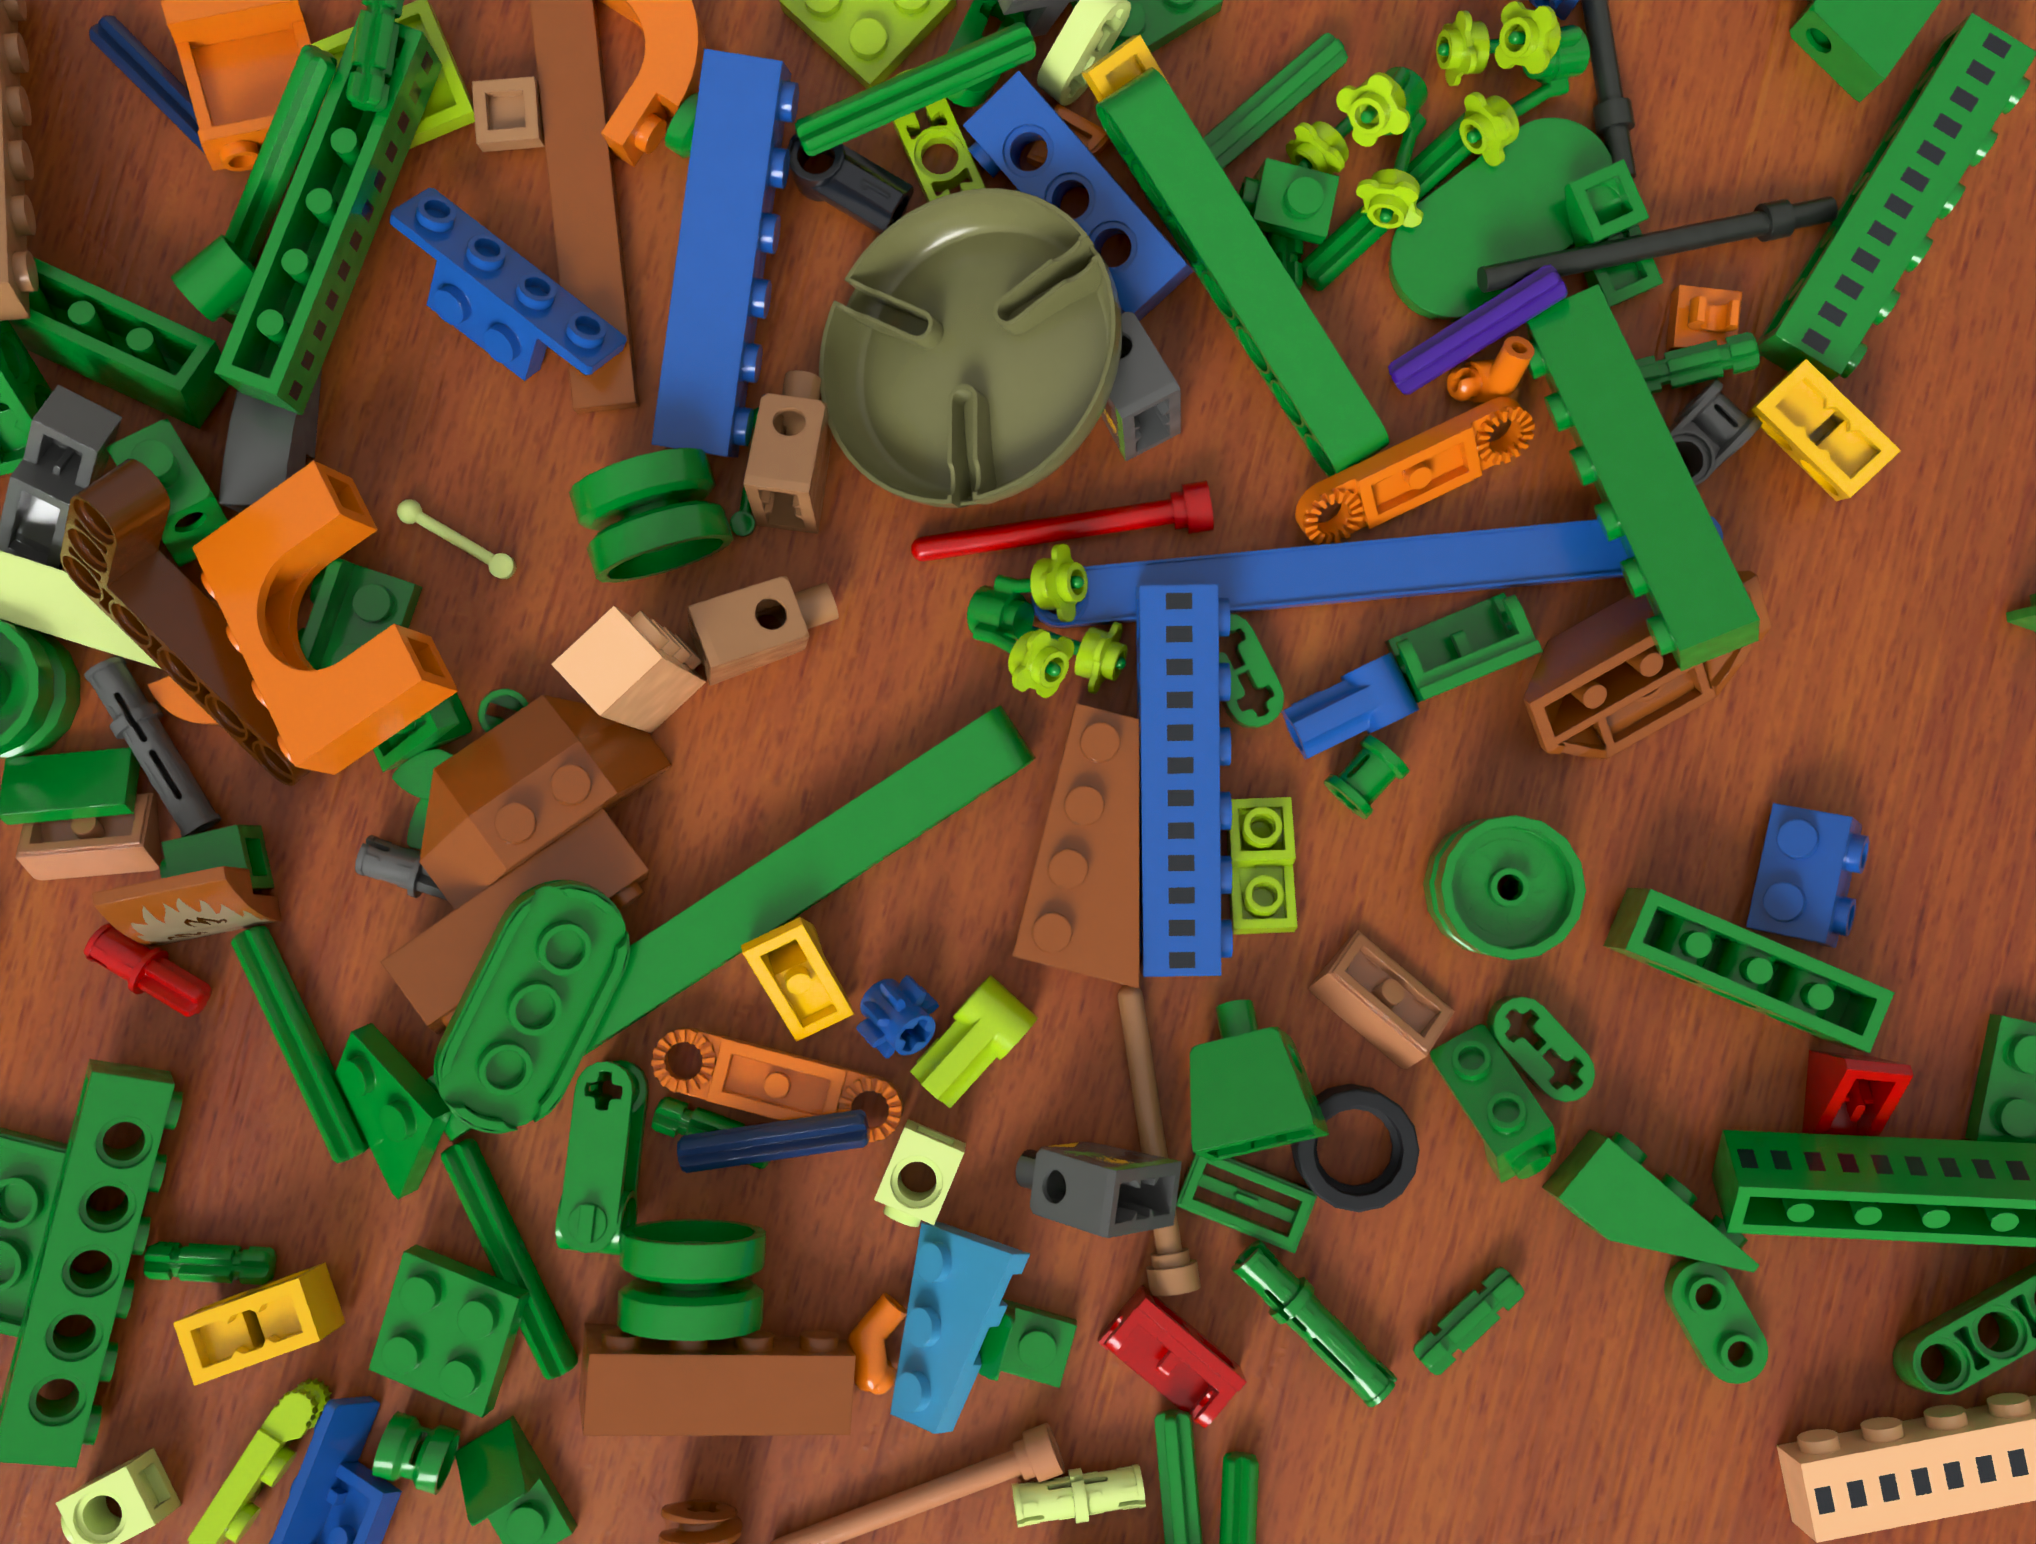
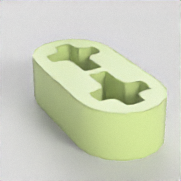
(1081, 43)

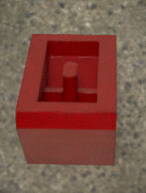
(1851, 1093)

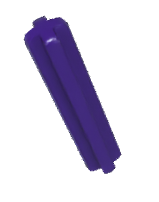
(1478, 329)

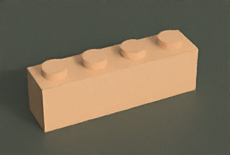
(631, 669)

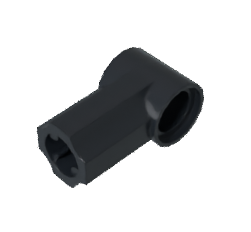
(853, 186)

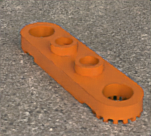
(1414, 471)
(771, 1080)

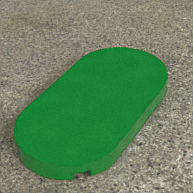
(1492, 218)
(531, 1006)

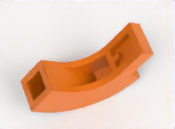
(666, 76)

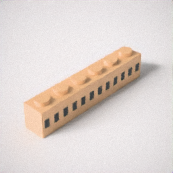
(1912, 1468)

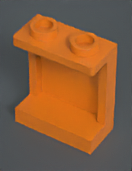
(236, 69)

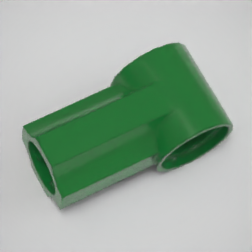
(216, 279)

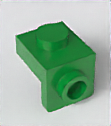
(1290, 200)

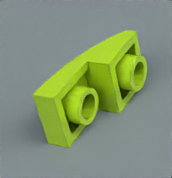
(1262, 866)

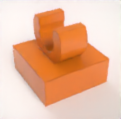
(1702, 316)

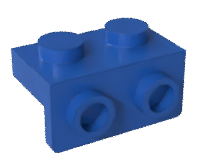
(1808, 875)

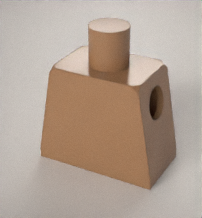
(790, 456)
(734, 641)

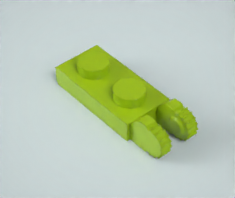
(261, 1464)

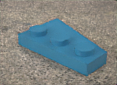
(949, 1312)

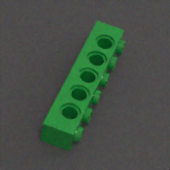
(54, 1430)

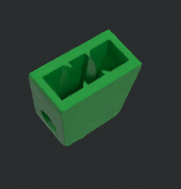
(1859, 38)
(188, 492)
(1249, 1089)

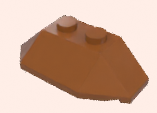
(1611, 687)
(527, 789)

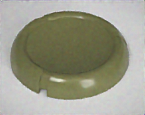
(971, 349)

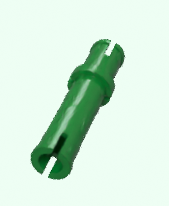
(1295, 1304)

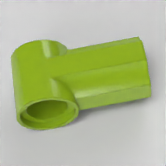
(982, 1031)

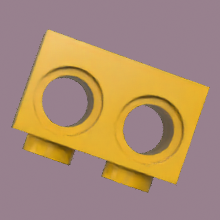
(1823, 431)
(259, 1324)

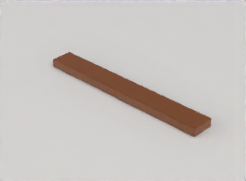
(583, 188)

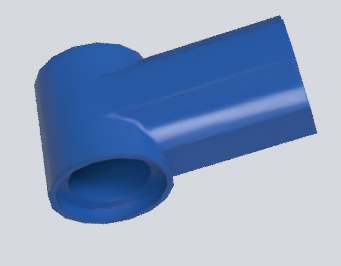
(1361, 702)

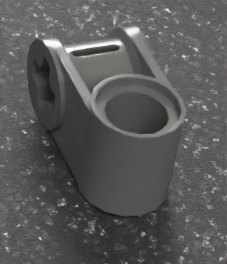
(1710, 431)

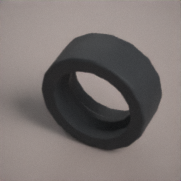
(1396, 1174)

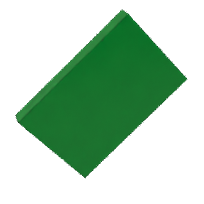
(27, 1189)

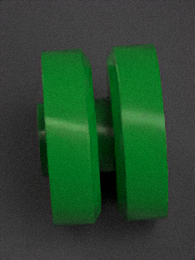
(650, 514)
(35, 691)
(1542, 887)
(691, 1279)

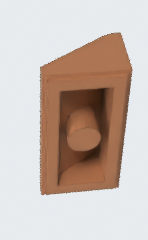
(93, 844)
(1382, 1001)

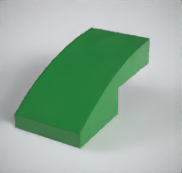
(1606, 209)

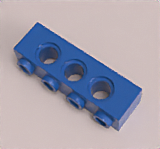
(1022, 115)

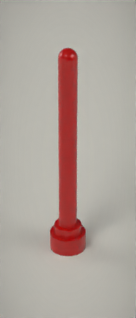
(1185, 509)

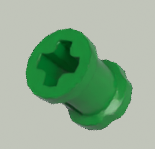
(1366, 776)

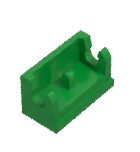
(1464, 646)

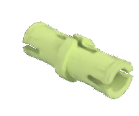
(1078, 1495)

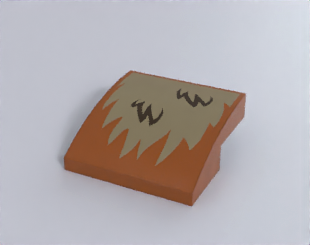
(187, 906)

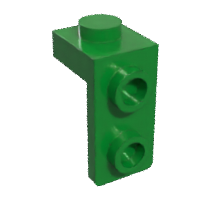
(1497, 1102)

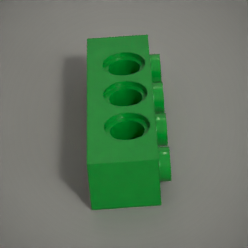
(1749, 969)

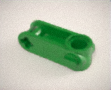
(603, 1159)

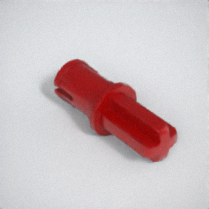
(148, 970)

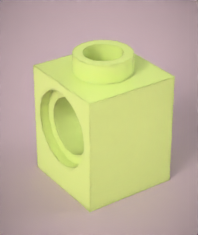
(926, 1146)
(139, 1489)

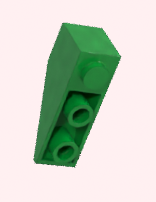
(1628, 1205)

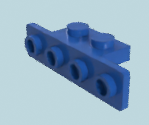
(501, 295)
(334, 1493)

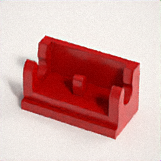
(1173, 1357)

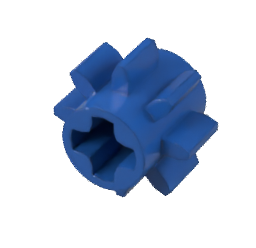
(897, 1016)

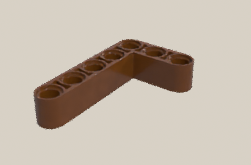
(117, 564)

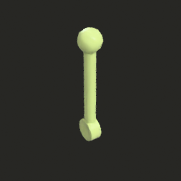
(499, 564)

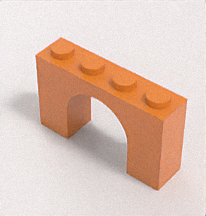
(259, 575)

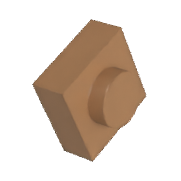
(507, 114)

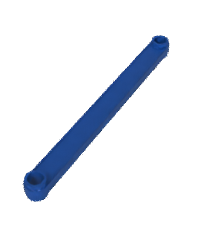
(1361, 570)

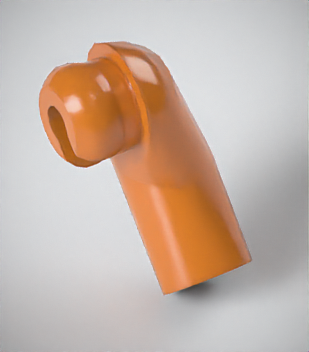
(1492, 377)
(867, 1342)

